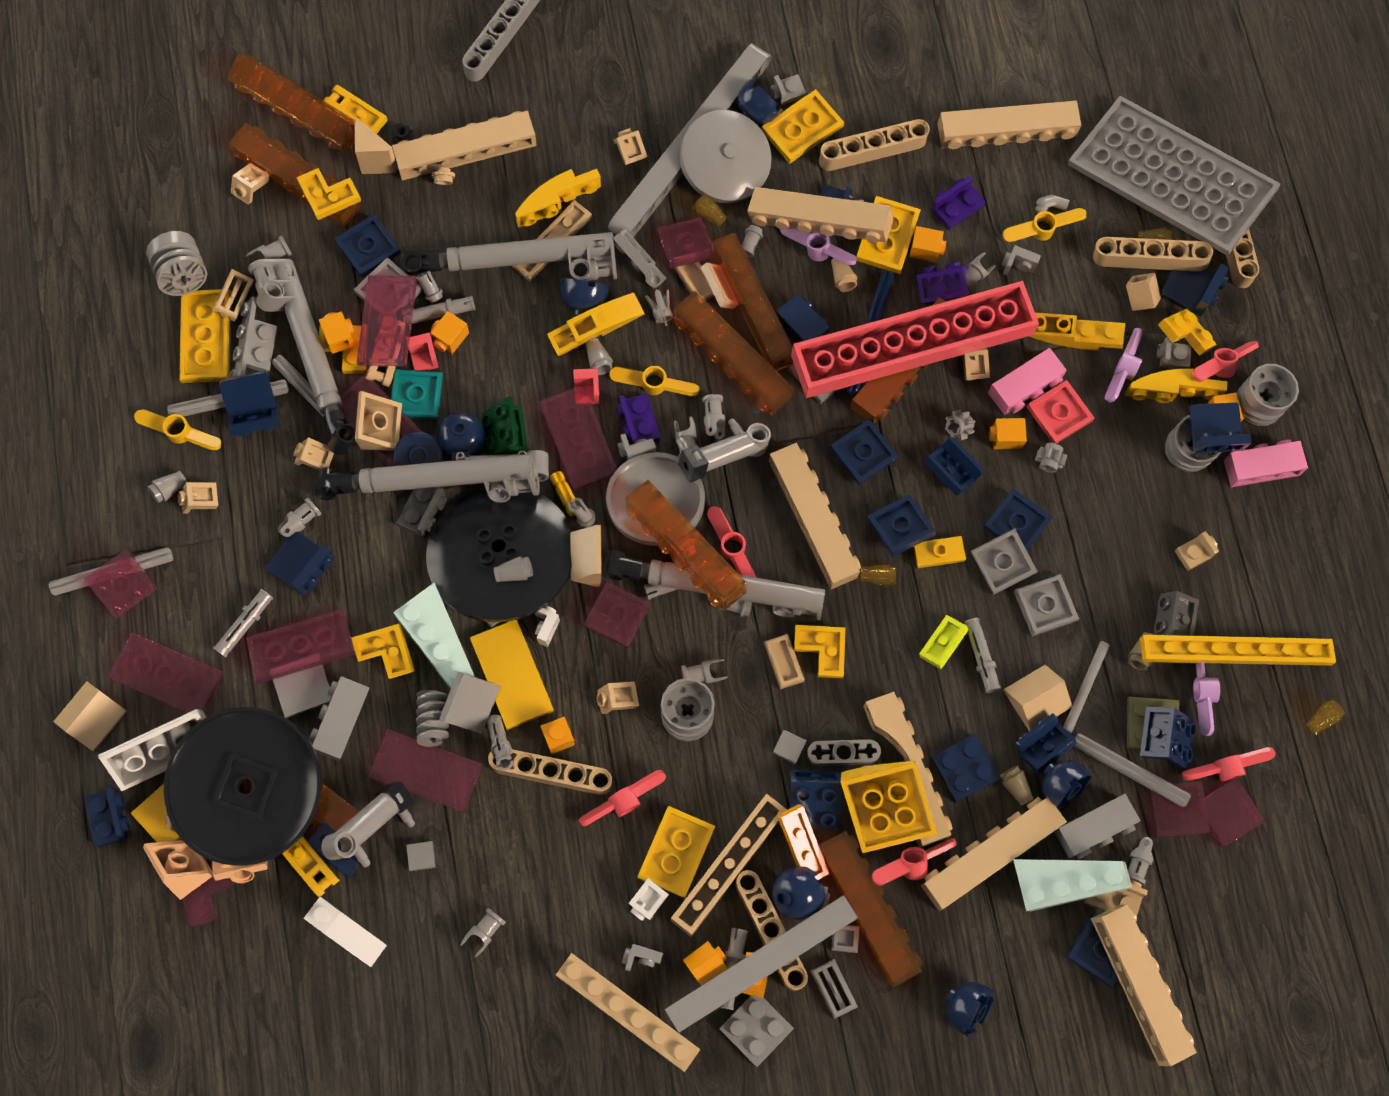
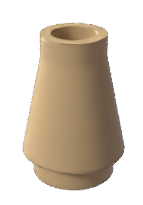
(844, 276)

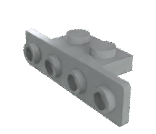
(255, 342)

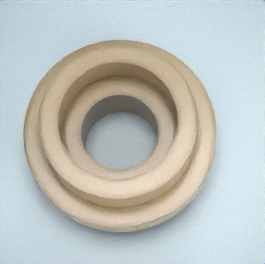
(443, 176)

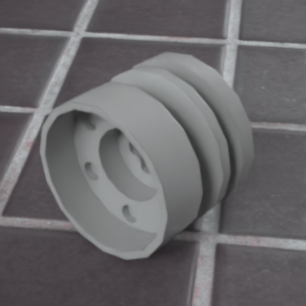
(176, 263)
(1267, 394)
(1181, 454)
(687, 695)

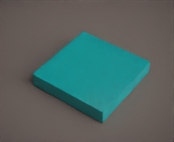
(418, 392)

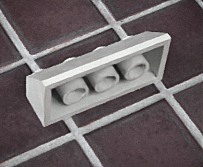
(147, 753)

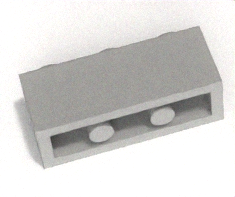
(338, 717)
(1097, 827)

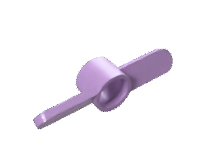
(819, 254)
(1126, 367)
(1205, 692)

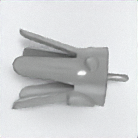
(662, 310)

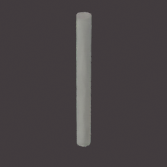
(1086, 686)

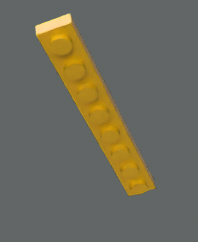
(1237, 650)

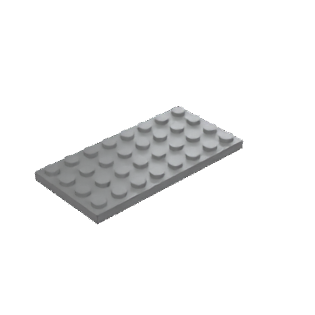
(1174, 175)

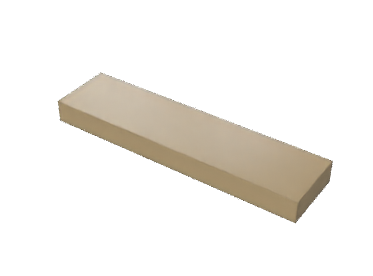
(565, 225)

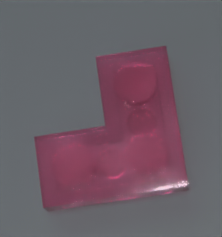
(199, 902)

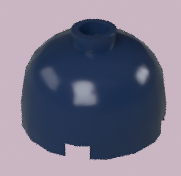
(757, 104)
(582, 294)
(461, 434)
(1064, 782)
(798, 893)
(969, 1006)

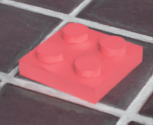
(1060, 412)

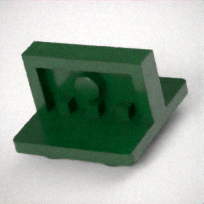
(504, 428)

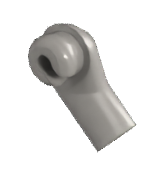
(1051, 201)

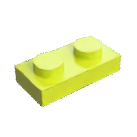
(943, 642)

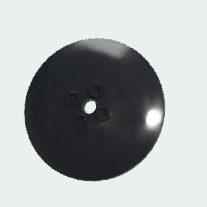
(464, 563)
(206, 778)

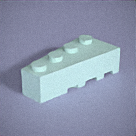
(433, 633)
(1066, 881)

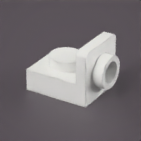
(546, 629)
(647, 900)

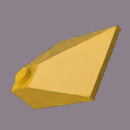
(887, 804)

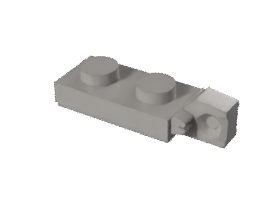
(639, 258)

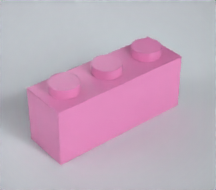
(1027, 382)
(1265, 463)

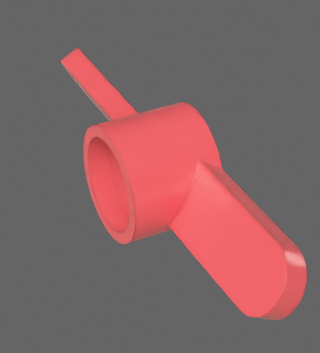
(1223, 363)
(725, 534)
(1230, 767)
(625, 799)
(912, 863)

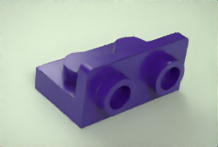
(957, 203)
(943, 283)
(638, 418)

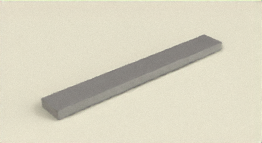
(761, 964)

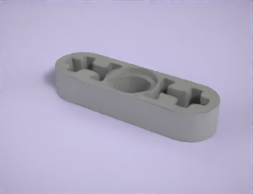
(862, 758)

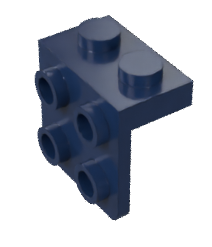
(1195, 288)
(249, 403)
(300, 563)

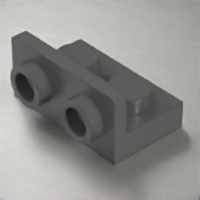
(421, 509)
(1176, 614)

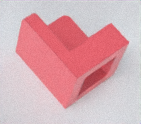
(423, 352)
(589, 379)

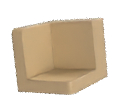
(1143, 291)

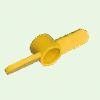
(1031, 228)
(639, 378)
(188, 434)

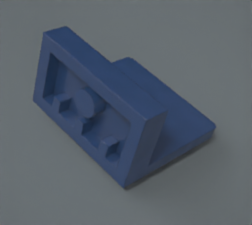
(1217, 428)
(1168, 736)
(819, 795)

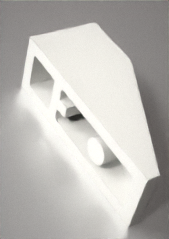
(345, 931)

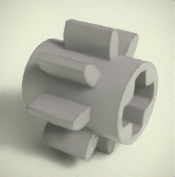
(960, 424)
(1051, 457)

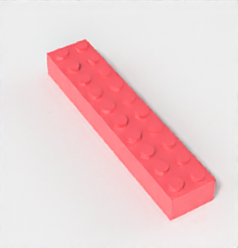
(914, 339)

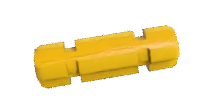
(563, 490)

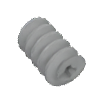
(430, 728)

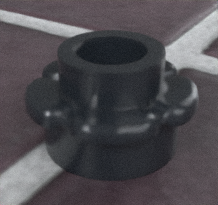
(395, 134)

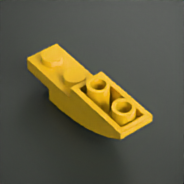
(547, 199)
(595, 322)
(1080, 334)
(1167, 384)

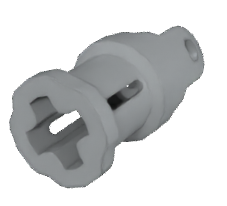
(274, 250)
(976, 271)
(714, 417)
(688, 435)
(296, 520)
(701, 672)
(1143, 857)
(485, 929)

